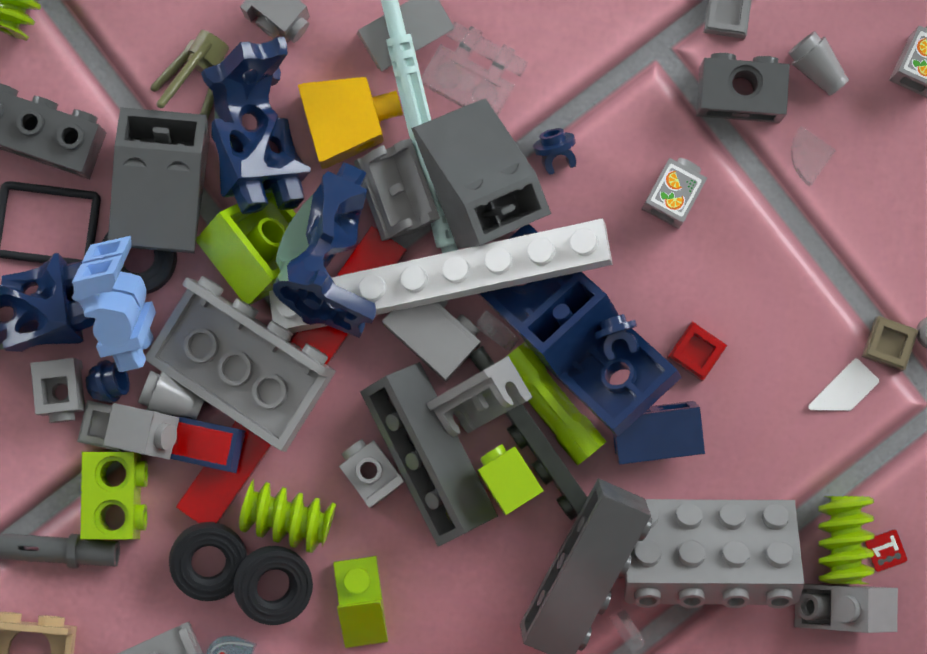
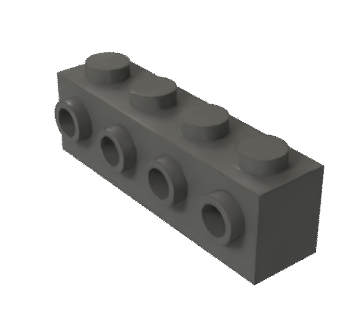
(48, 135)
(427, 456)
(586, 570)

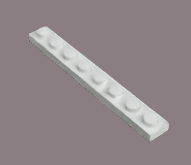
(470, 270)

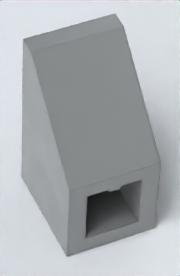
(847, 608)

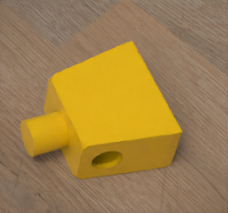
(345, 117)

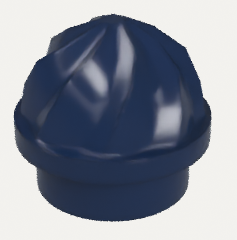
(106, 382)

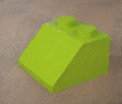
(246, 247)

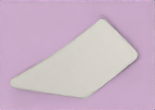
(846, 389)

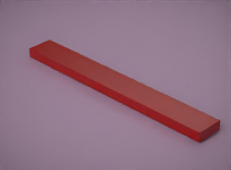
(216, 489)

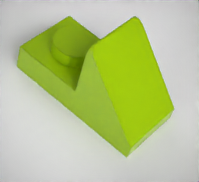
(360, 602)

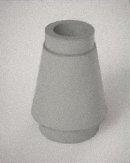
(818, 62)
(169, 397)

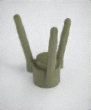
(199, 54)

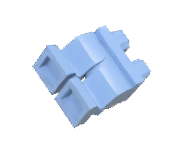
(116, 303)

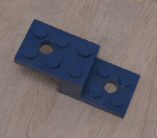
(559, 326)

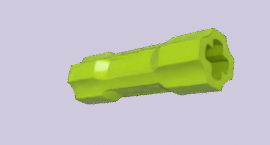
(570, 427)

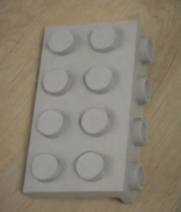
(240, 363)
(717, 554)

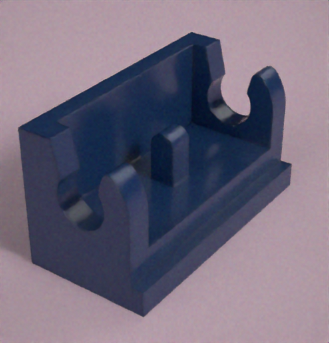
(662, 434)

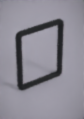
(10, 185)

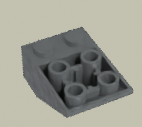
(479, 175)
(158, 178)

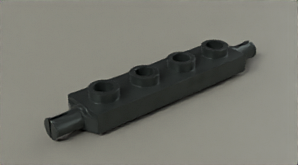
(548, 463)

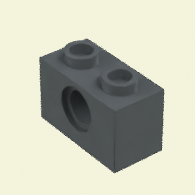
(720, 100)

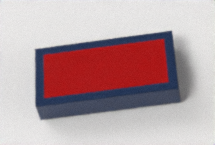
(208, 444)

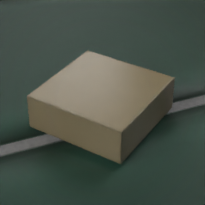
(890, 343)

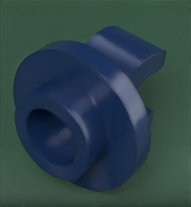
(555, 143)
(615, 329)

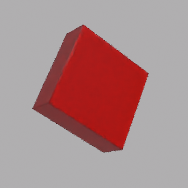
(697, 351)

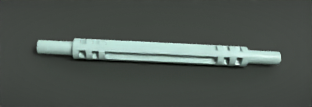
(413, 104)

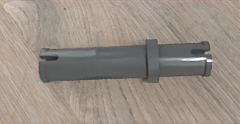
(62, 550)

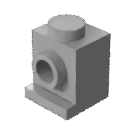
(278, 17)
(46, 379)
(384, 482)

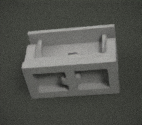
(435, 336)

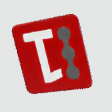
(887, 550)

